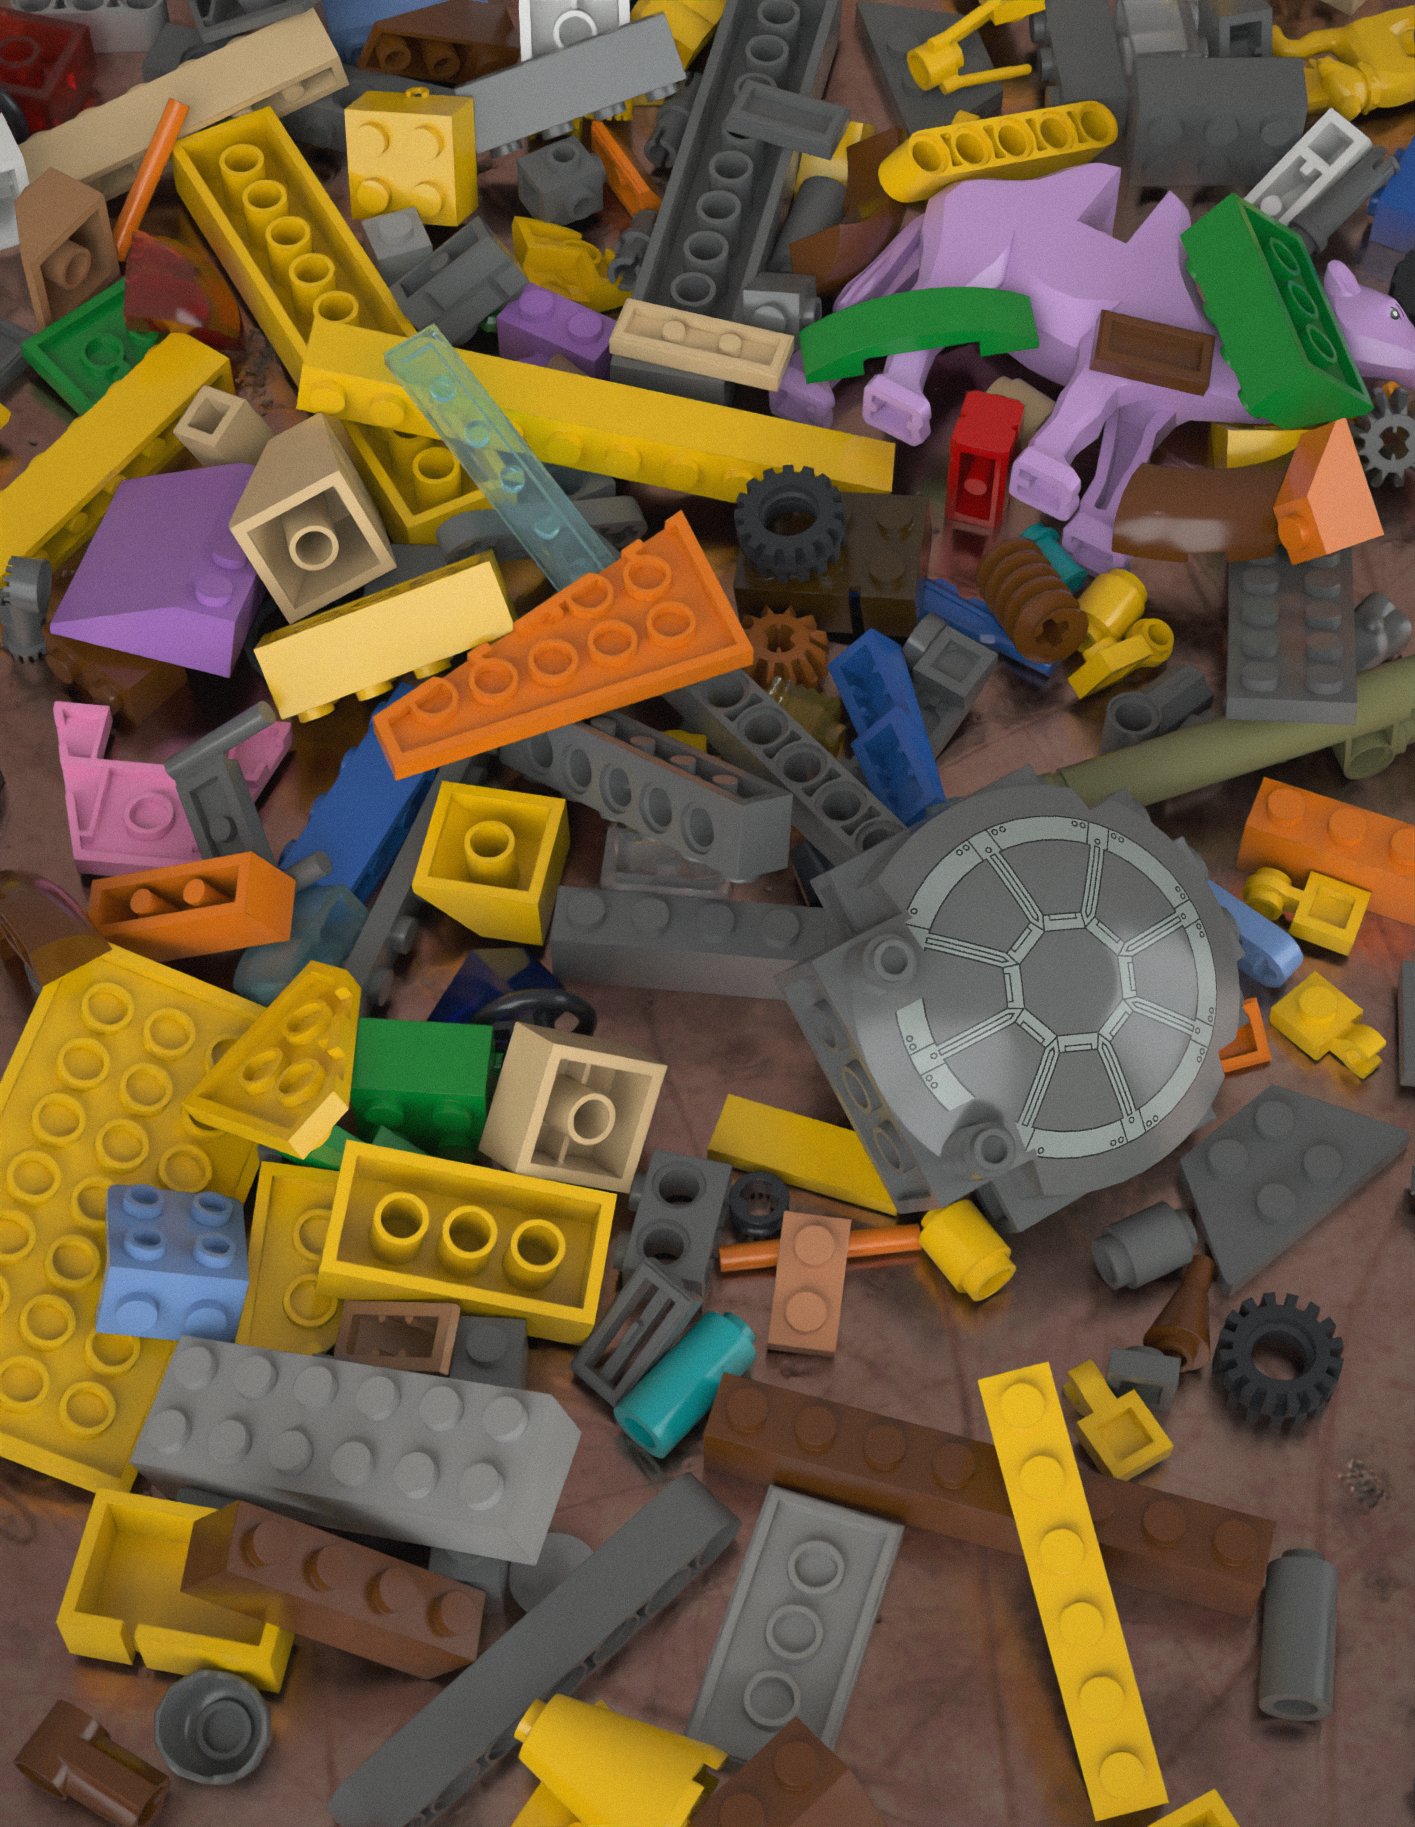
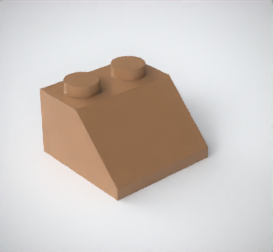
(64, 244)

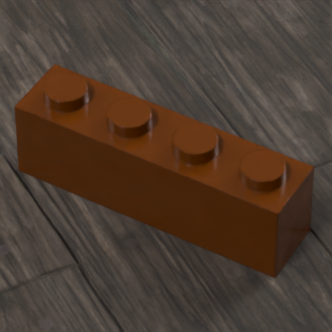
(333, 1590)

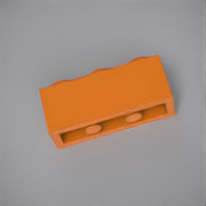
(1319, 834)
(195, 907)

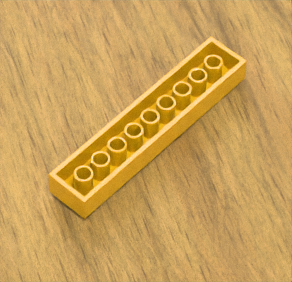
(302, 262)

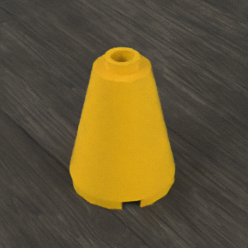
(615, 1766)

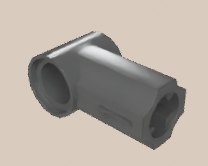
(1155, 708)

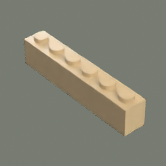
(273, 67)

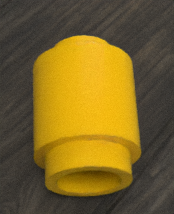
(1112, 606)
(967, 1249)

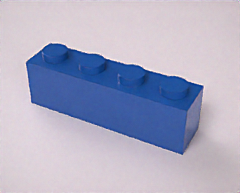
(362, 816)

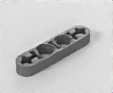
(473, 532)

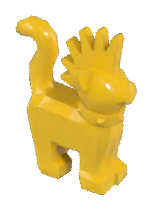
(1372, 67)

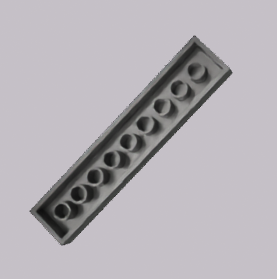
(728, 188)

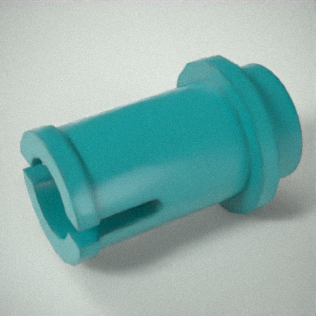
(1060, 559)

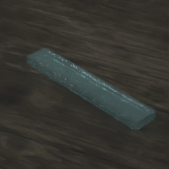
(497, 458)

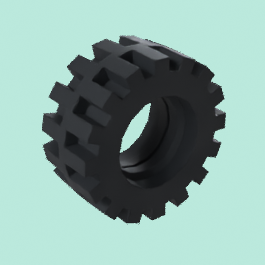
(786, 494)

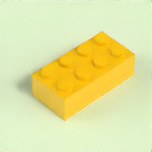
(384, 636)
(467, 1238)

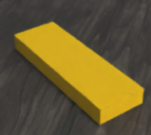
(798, 1152)

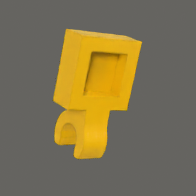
(1326, 1020)
(1115, 1432)

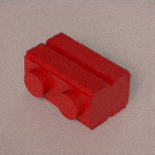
(982, 459)

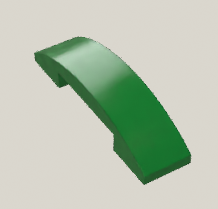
(916, 322)

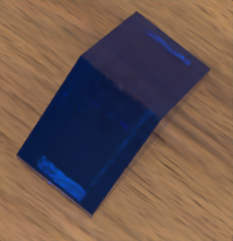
(488, 976)

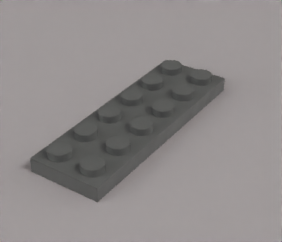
(1292, 640)

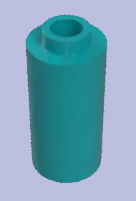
(685, 1382)

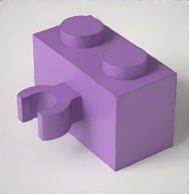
(551, 324)

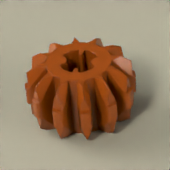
(786, 648)

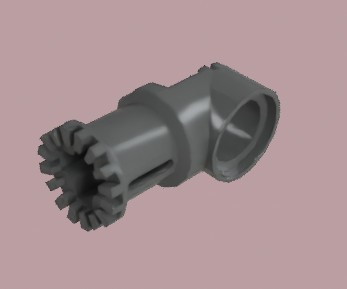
(25, 605)

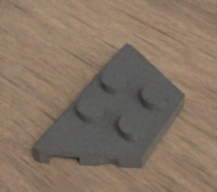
(891, 34)
(1278, 1175)

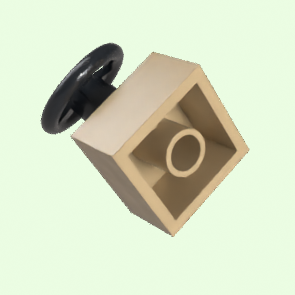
(565, 1099)

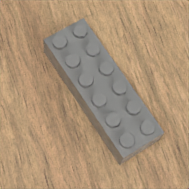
(361, 1447)

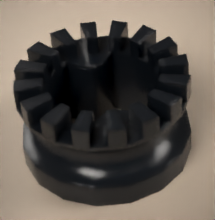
(752, 1224)

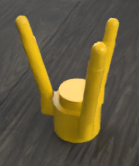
(940, 57)

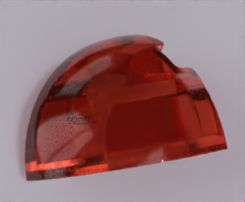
(179, 292)

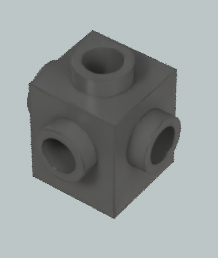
(561, 182)

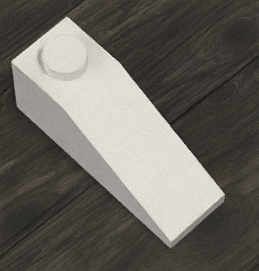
(1310, 168)

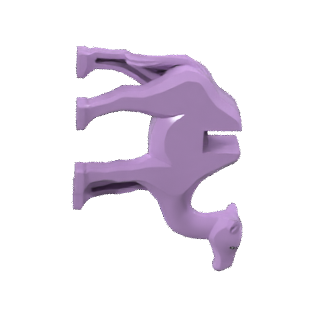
(1058, 248)

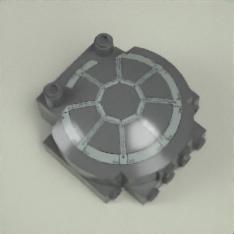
(1021, 998)

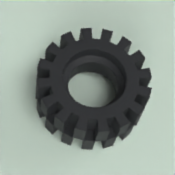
(1286, 1325)

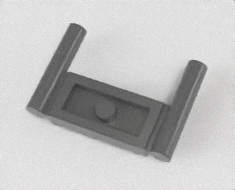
(220, 801)

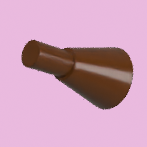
(1184, 1322)

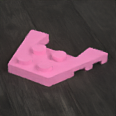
(128, 812)

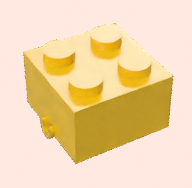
(412, 155)

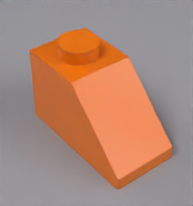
(1325, 496)

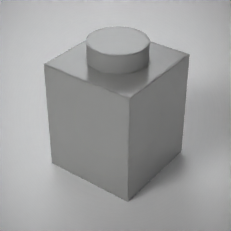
(395, 243)

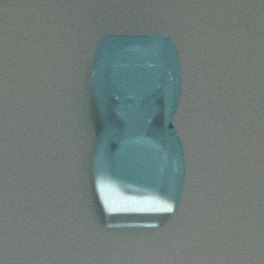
(322, 930)

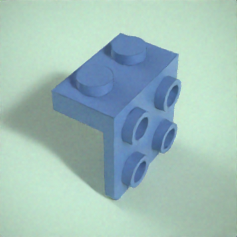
(172, 1264)

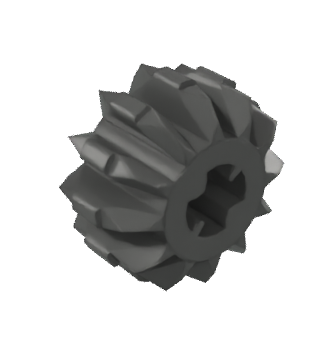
(1374, 455)

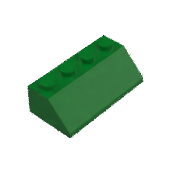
(1273, 318)

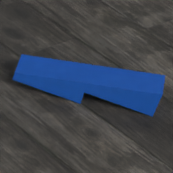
(889, 726)

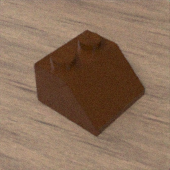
(790, 1785)

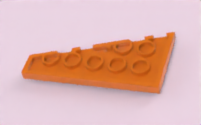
(588, 650)

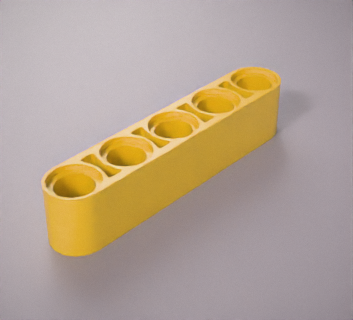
(997, 147)

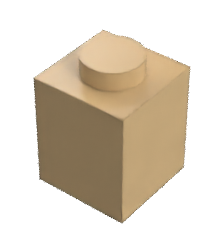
(223, 429)

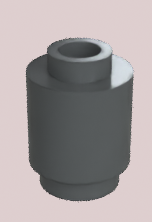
(1144, 1246)

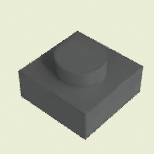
(1146, 1371)

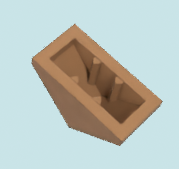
(399, 1335)

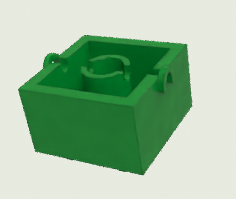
(426, 1083)

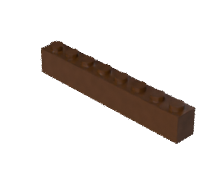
(960, 1491)

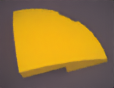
(566, 264)

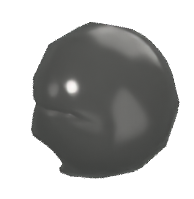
(212, 1727)

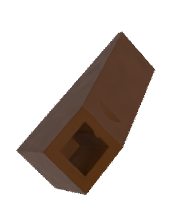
(443, 42)

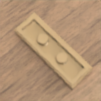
(701, 344)

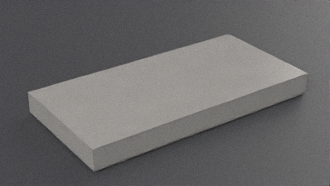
(795, 1625)

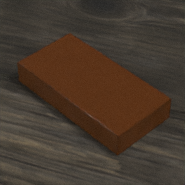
(1152, 352)

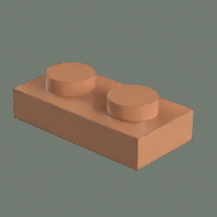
(809, 1284)

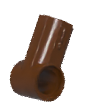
(77, 1759)

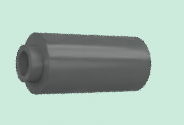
(813, 210)
(1299, 1636)

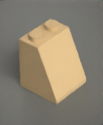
(310, 521)

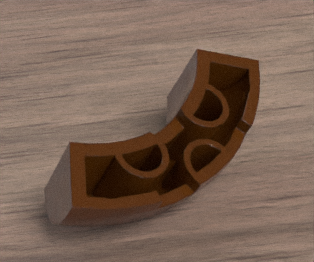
(869, 222)
(1202, 511)
(45, 926)

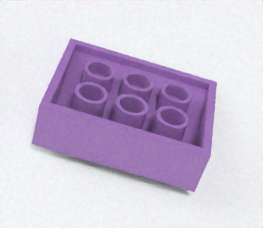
(168, 573)

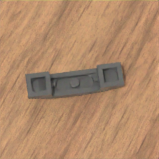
(945, 687)

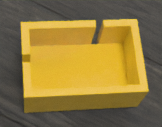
(130, 1599)

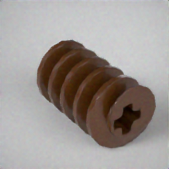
(1031, 601)

